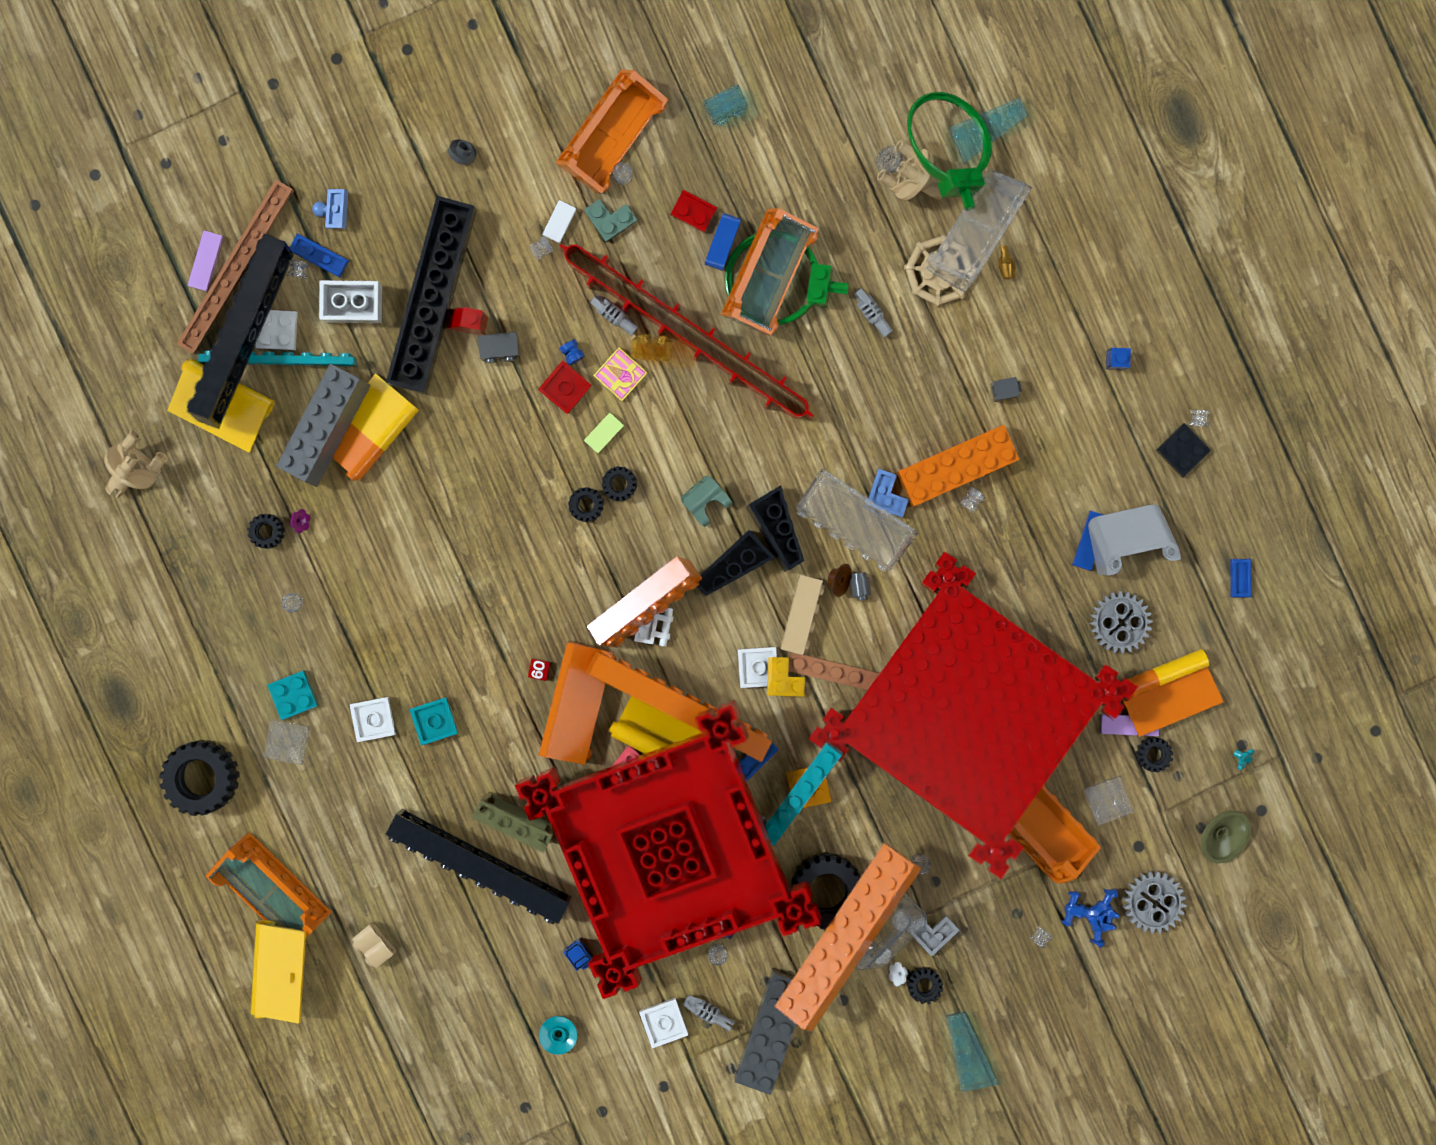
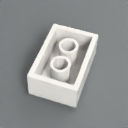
(350, 302)

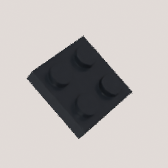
(1183, 450)

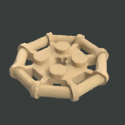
(928, 278)

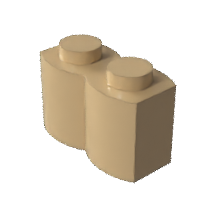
(373, 945)

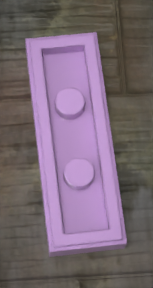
(205, 261)
(1121, 725)

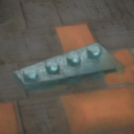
(998, 121)
(970, 1061)

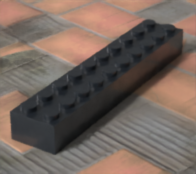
(431, 295)
(240, 331)
(479, 866)

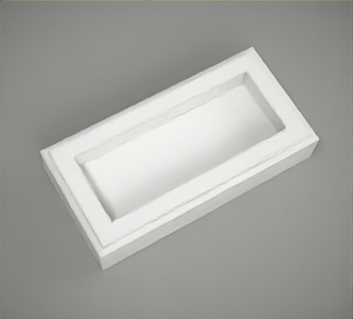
(559, 221)

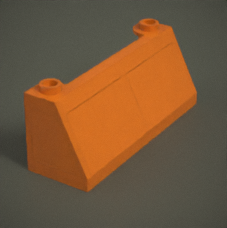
(611, 129)
(573, 707)

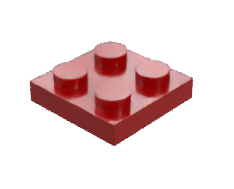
(564, 387)

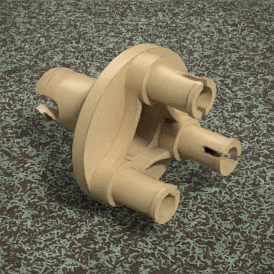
(911, 176)
(131, 466)

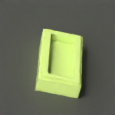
(604, 433)

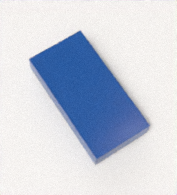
(1240, 577)

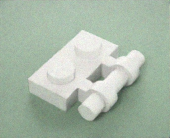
(648, 632)

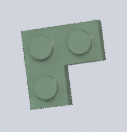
(607, 224)

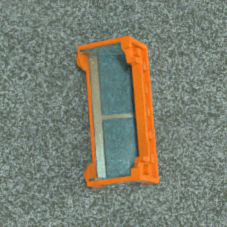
(768, 270)
(268, 886)

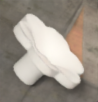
(898, 974)

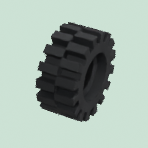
(619, 495)
(574, 504)
(277, 531)
(1142, 754)
(924, 997)

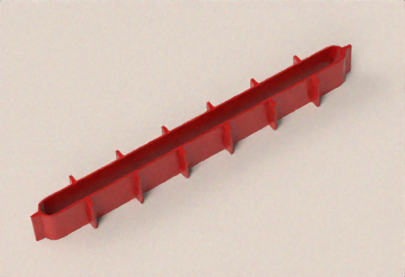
(674, 312)

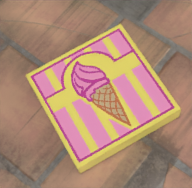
(620, 374)

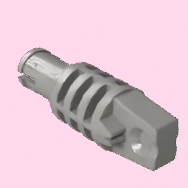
(872, 312)
(614, 314)
(707, 1012)

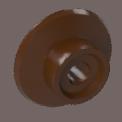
(840, 579)

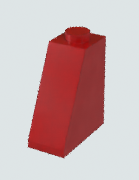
(467, 320)

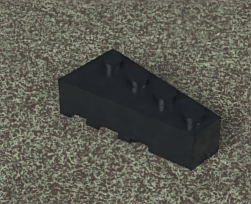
(777, 528)
(734, 563)

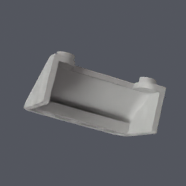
(1128, 534)

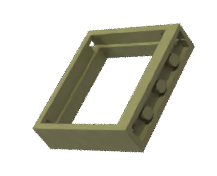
(513, 822)

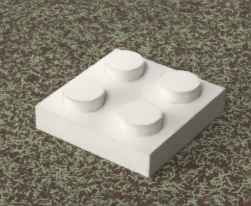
(279, 331)
(754, 666)
(372, 719)
(663, 1022)

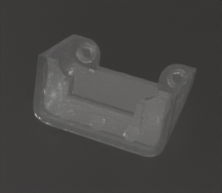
(907, 924)

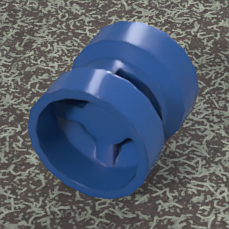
(572, 352)

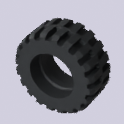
(175, 785)
(827, 864)

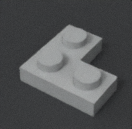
(936, 937)

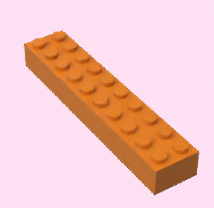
(666, 699)
(847, 937)

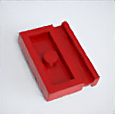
(693, 211)

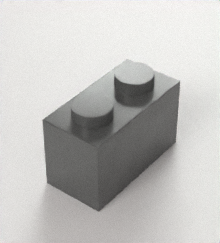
(499, 346)

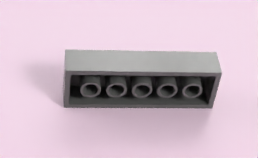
(323, 425)
(767, 1038)

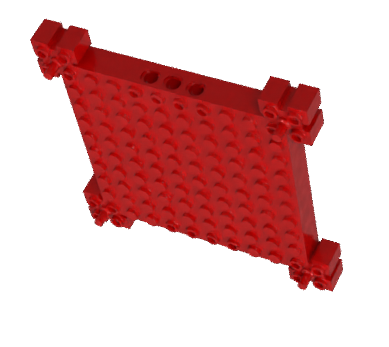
(973, 714)
(668, 850)

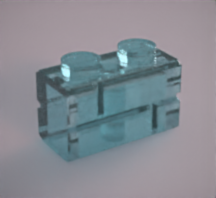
(726, 105)

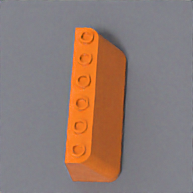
(1054, 838)

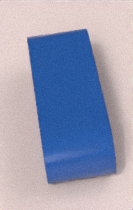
(722, 241)

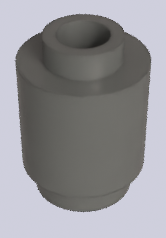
(860, 586)

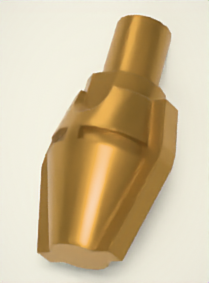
(1006, 264)

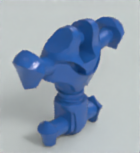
(1099, 916)

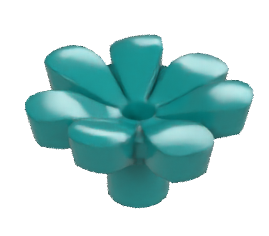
(1244, 758)

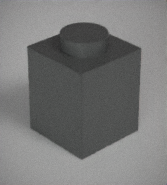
(1005, 389)

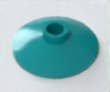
(558, 1044)

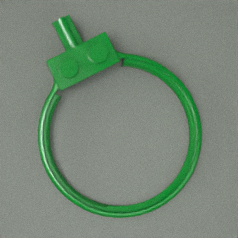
(955, 182)
(819, 284)

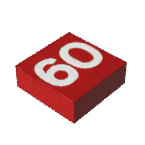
(539, 669)

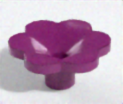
(300, 521)

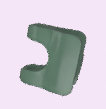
(700, 494)

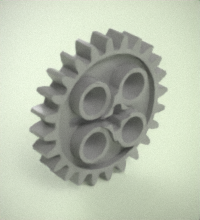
(1108, 610)
(1144, 915)

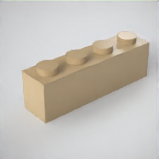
(801, 615)

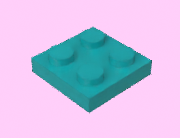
(292, 695)
(433, 721)

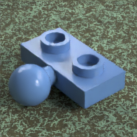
(334, 210)

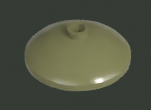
(1225, 836)

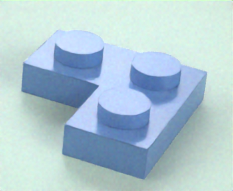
(882, 495)

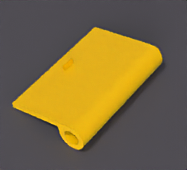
(242, 418)
(648, 727)
(278, 972)

